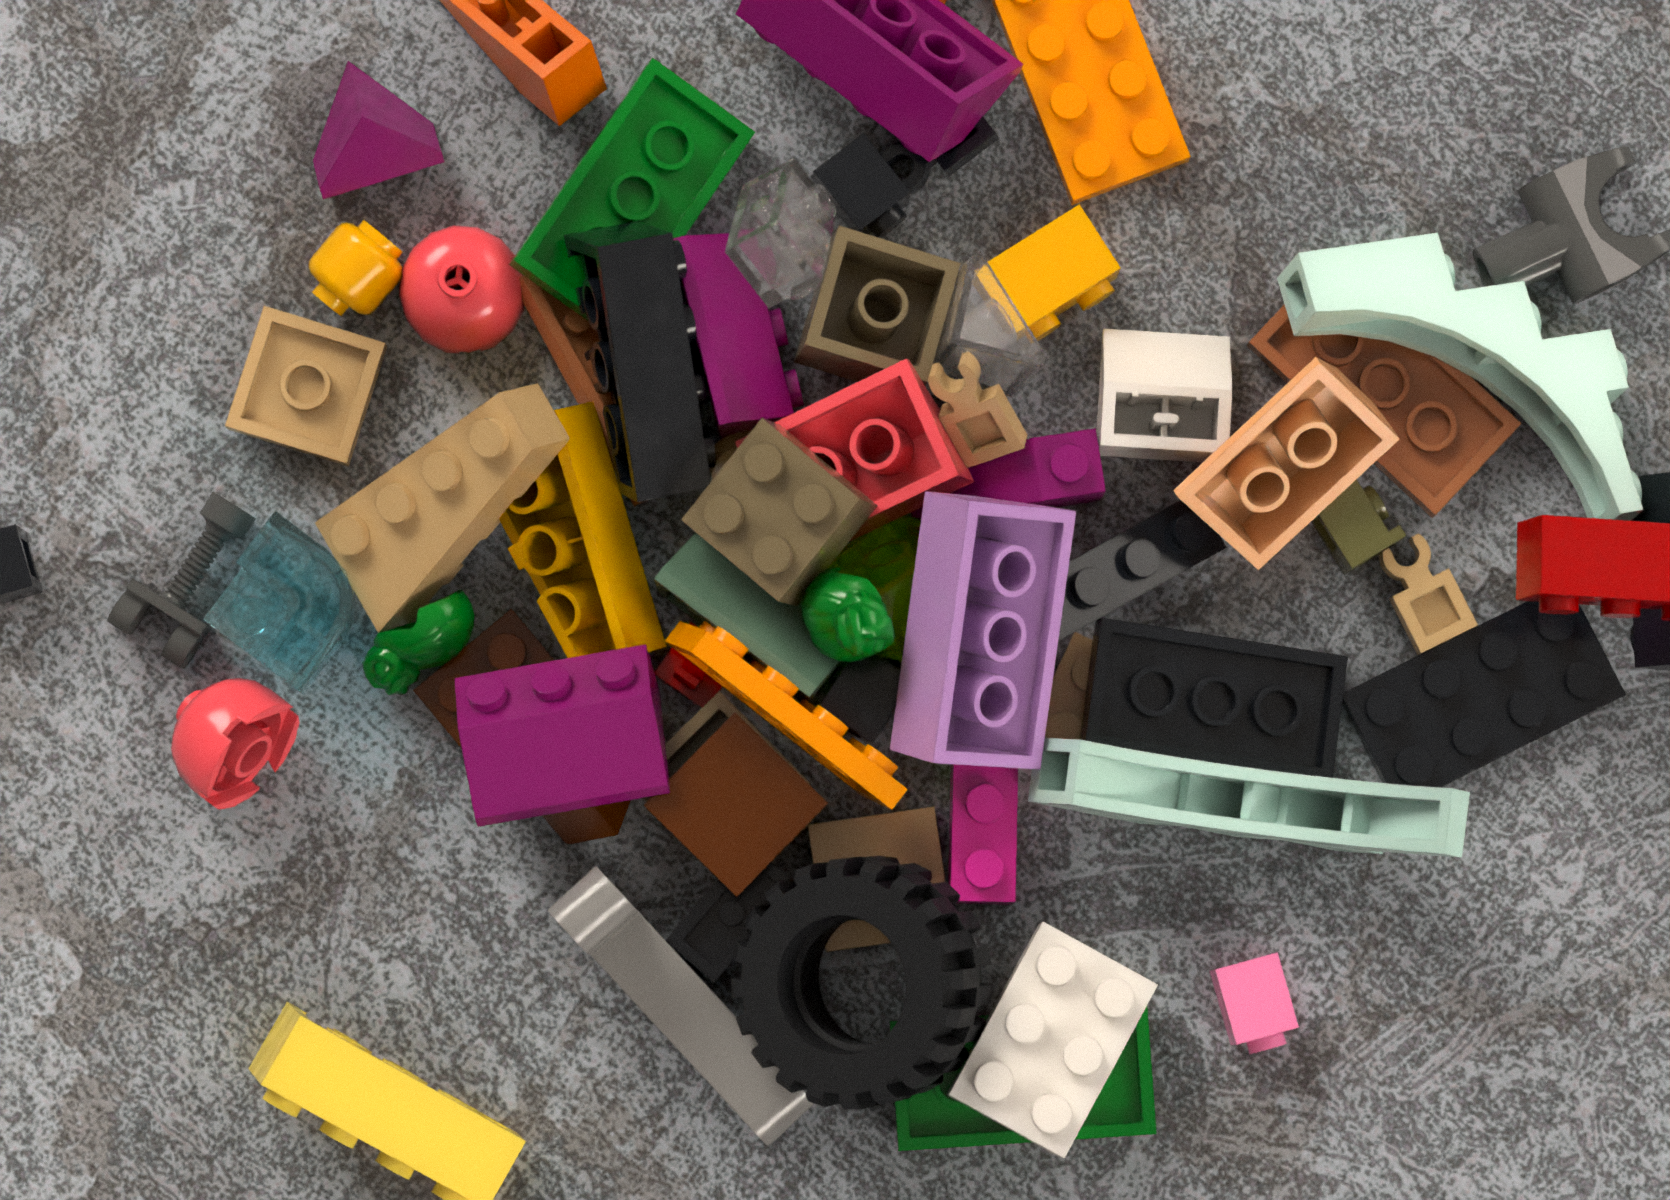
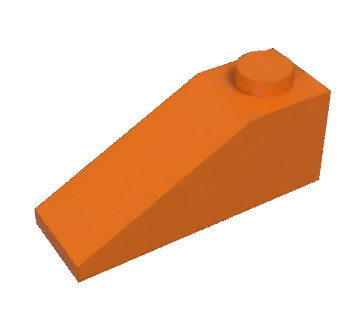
(535, 51)

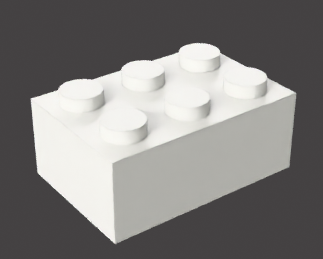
(1052, 1039)

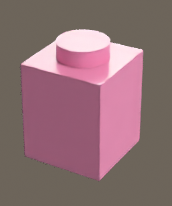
(1255, 1002)

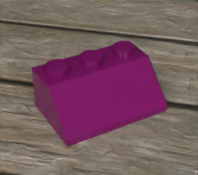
(736, 340)
(562, 735)

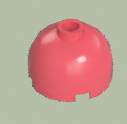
(464, 318)
(229, 736)

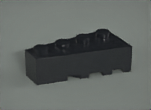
(645, 358)

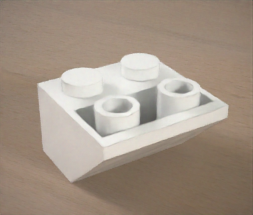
(1163, 395)

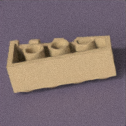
(430, 510)

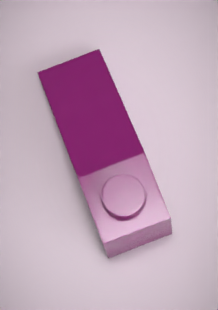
(1047, 472)

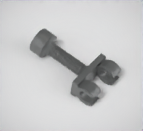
(222, 523)

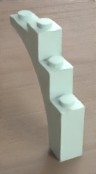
(1493, 333)
(1249, 800)

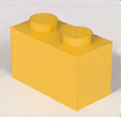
(1057, 270)

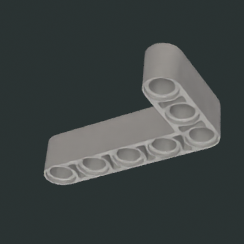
(677, 1003)

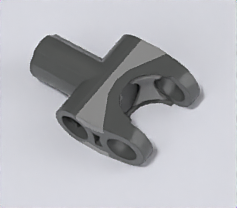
(1570, 233)

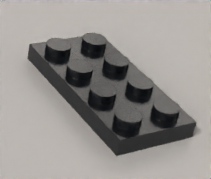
(1481, 696)
(1213, 698)

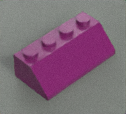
(895, 60)

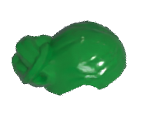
(846, 616)
(429, 642)

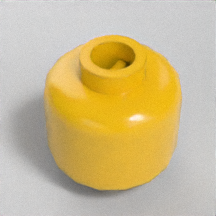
(355, 268)

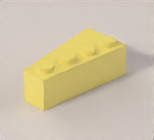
(383, 1108)

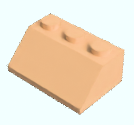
(1288, 462)

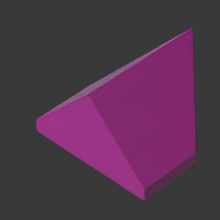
(371, 137)

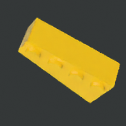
(581, 546)

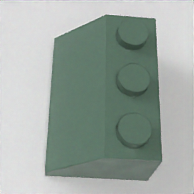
(718, 592)

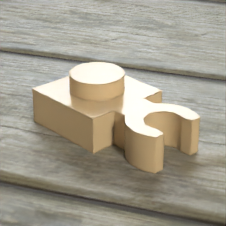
(976, 419)
(1430, 605)

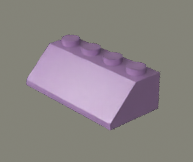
(982, 631)

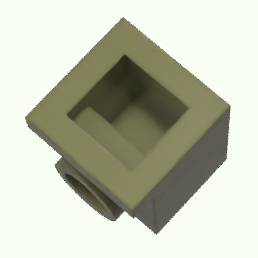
(1355, 527)

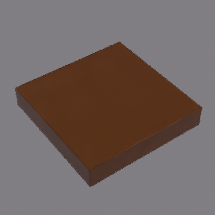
(736, 804)

